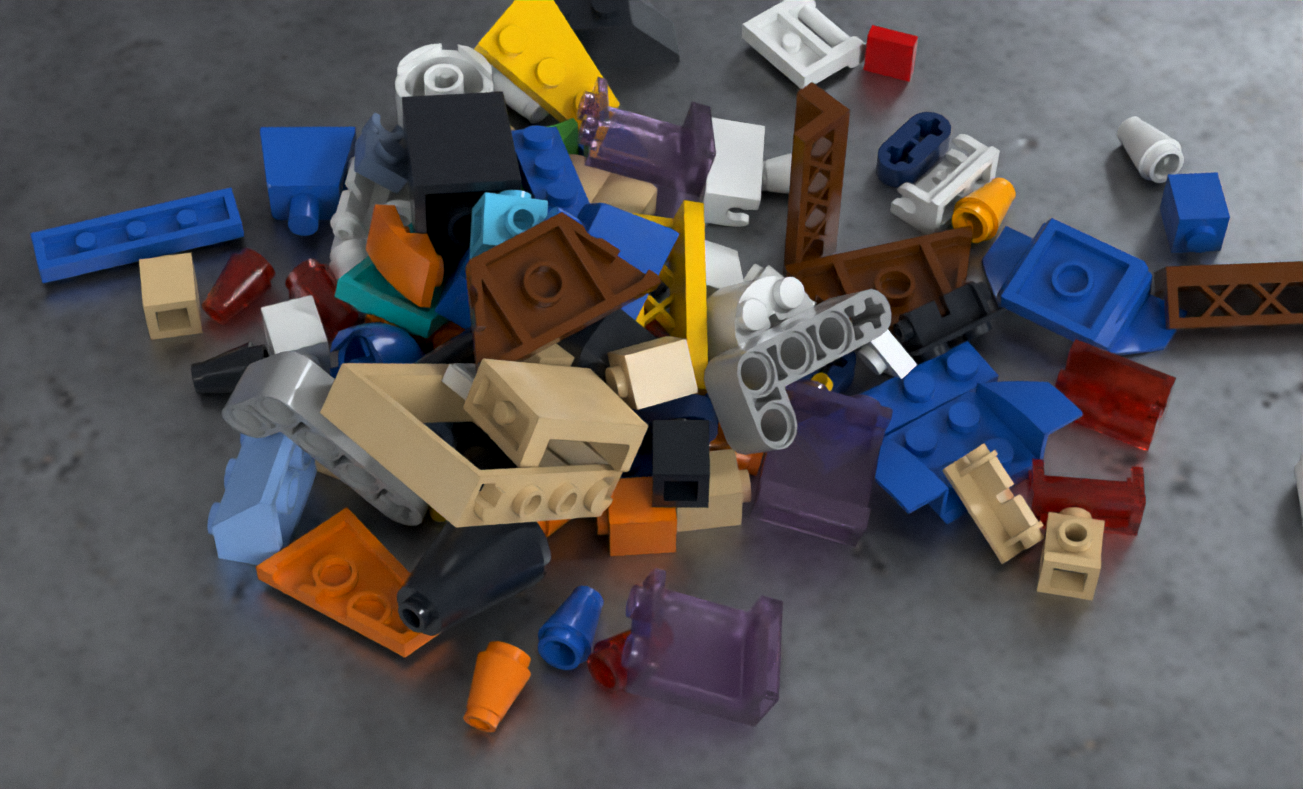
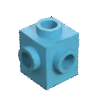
(503, 217)

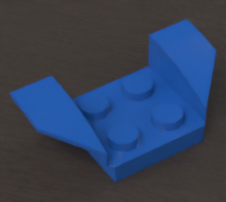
(1078, 288)
(1001, 414)

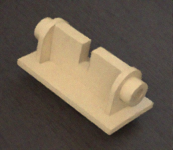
(987, 497)

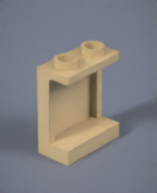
(533, 402)

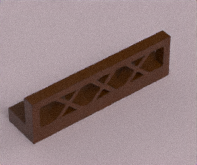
(816, 175)
(1229, 278)

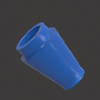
(571, 629)

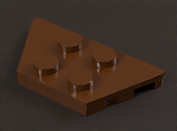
(902, 270)
(546, 289)

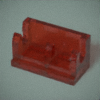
(1116, 394)
(1115, 502)

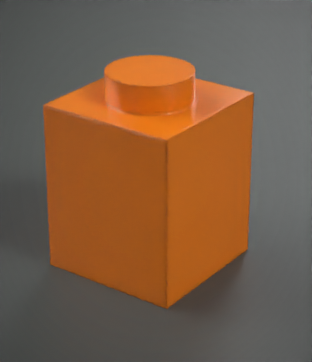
(634, 524)

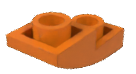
(404, 257)

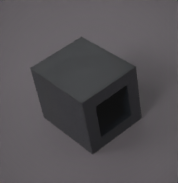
(680, 463)

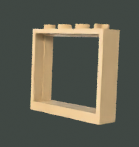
(385, 414)

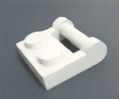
(795, 48)

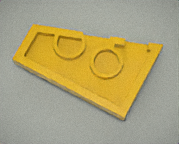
(542, 57)

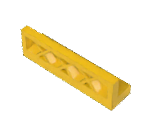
(686, 286)

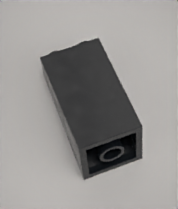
(453, 156)

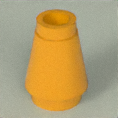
(984, 209)

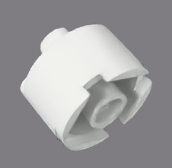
(441, 72)
(751, 308)

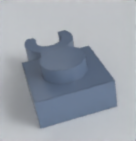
(381, 155)

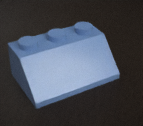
(261, 499)

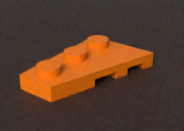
(348, 578)

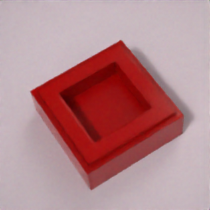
(890, 53)

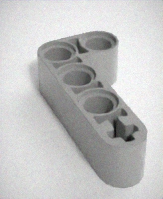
(751, 377)
(287, 397)

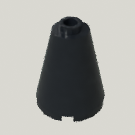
(471, 572)

